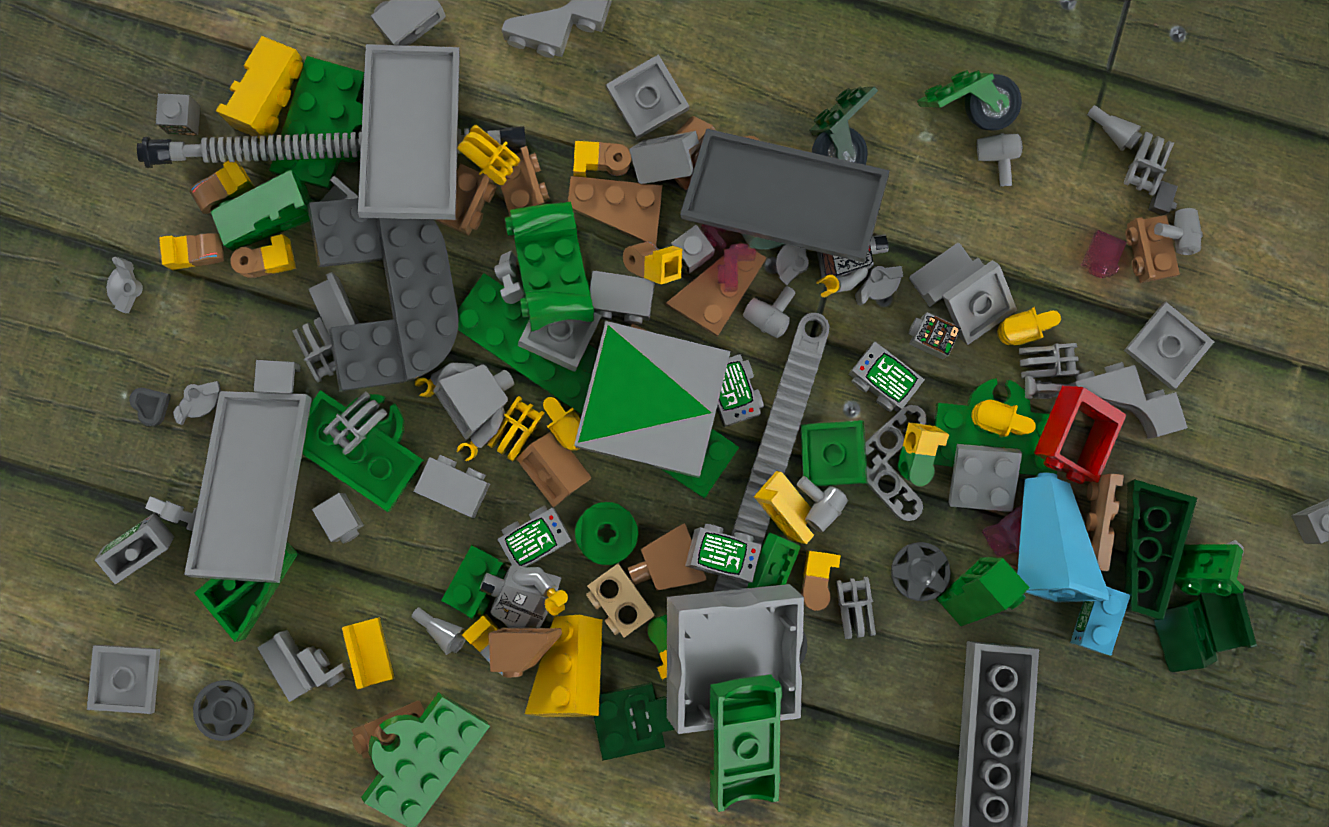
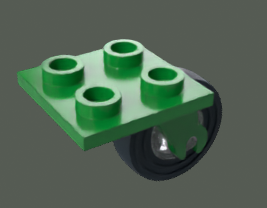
(990, 98)

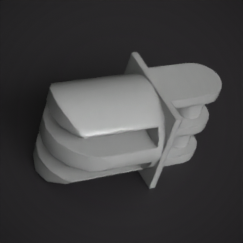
(1148, 166)
(319, 351)
(1052, 360)
(353, 424)
(855, 606)

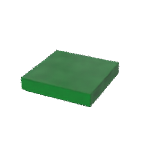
(834, 453)

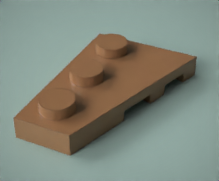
(619, 204)
(705, 300)
(1102, 511)

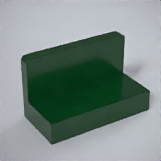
(1227, 621)
(1186, 638)

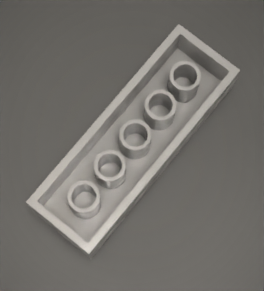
(996, 735)

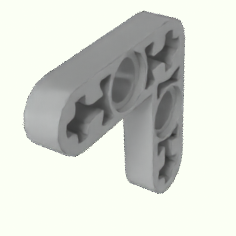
(881, 467)

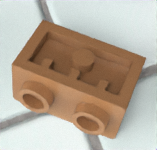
(522, 185)
(471, 195)
(1153, 254)

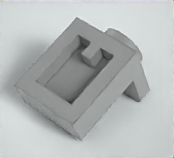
(316, 665)

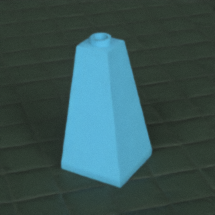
(1055, 545)

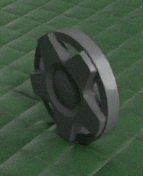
(920, 571)
(223, 710)

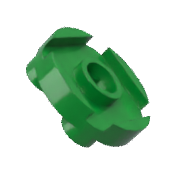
(594, 520)

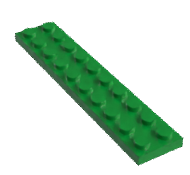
(498, 329)

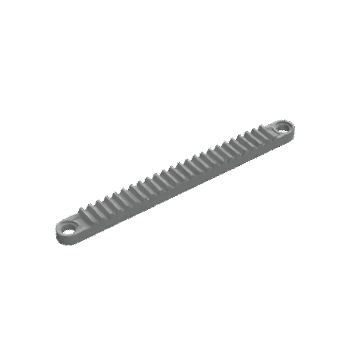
(779, 432)

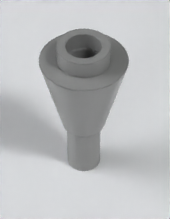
(1119, 130)
(445, 634)

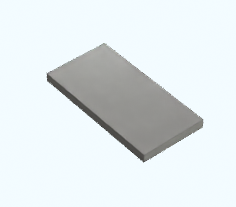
(409, 132)
(248, 487)

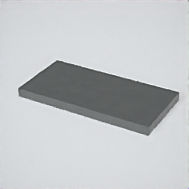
(785, 195)

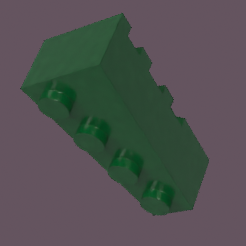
(1154, 545)

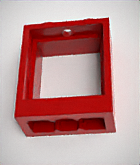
(1098, 444)

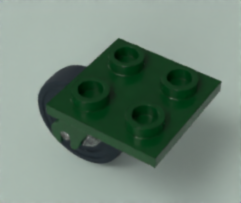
(833, 131)

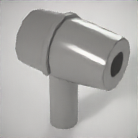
(1000, 149)
(1185, 231)
(770, 318)
(826, 506)

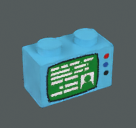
(1100, 622)

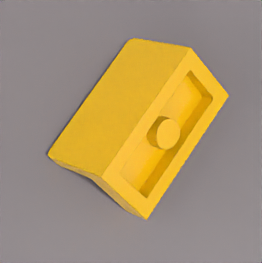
(785, 507)
(368, 653)

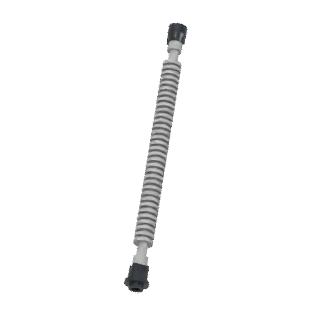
(165, 151)

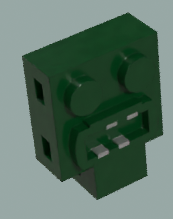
(631, 721)

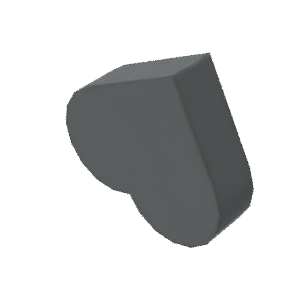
(150, 405)

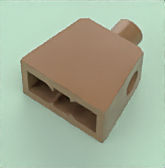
(666, 561)

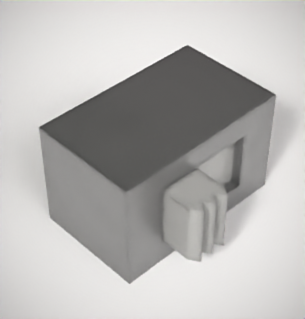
(1163, 199)

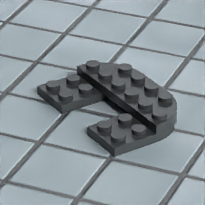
(418, 292)

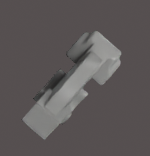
(791, 262)
(510, 276)
(879, 284)
(122, 285)
(1040, 389)
(197, 401)
(171, 511)

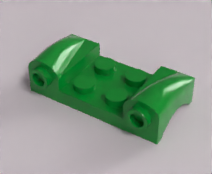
(550, 264)
(745, 740)

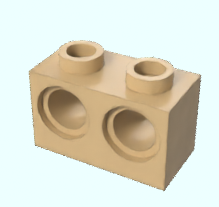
(627, 596)

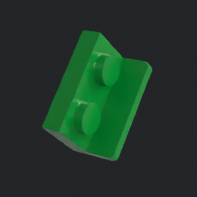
(774, 562)
(1210, 569)
(464, 589)

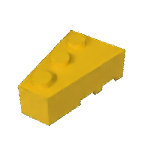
(263, 88)
(569, 671)

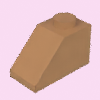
(519, 648)

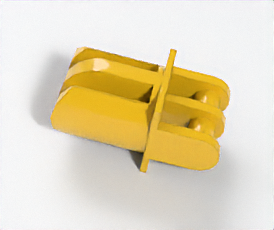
(484, 152)
(1026, 326)
(527, 410)
(1001, 419)
(564, 424)

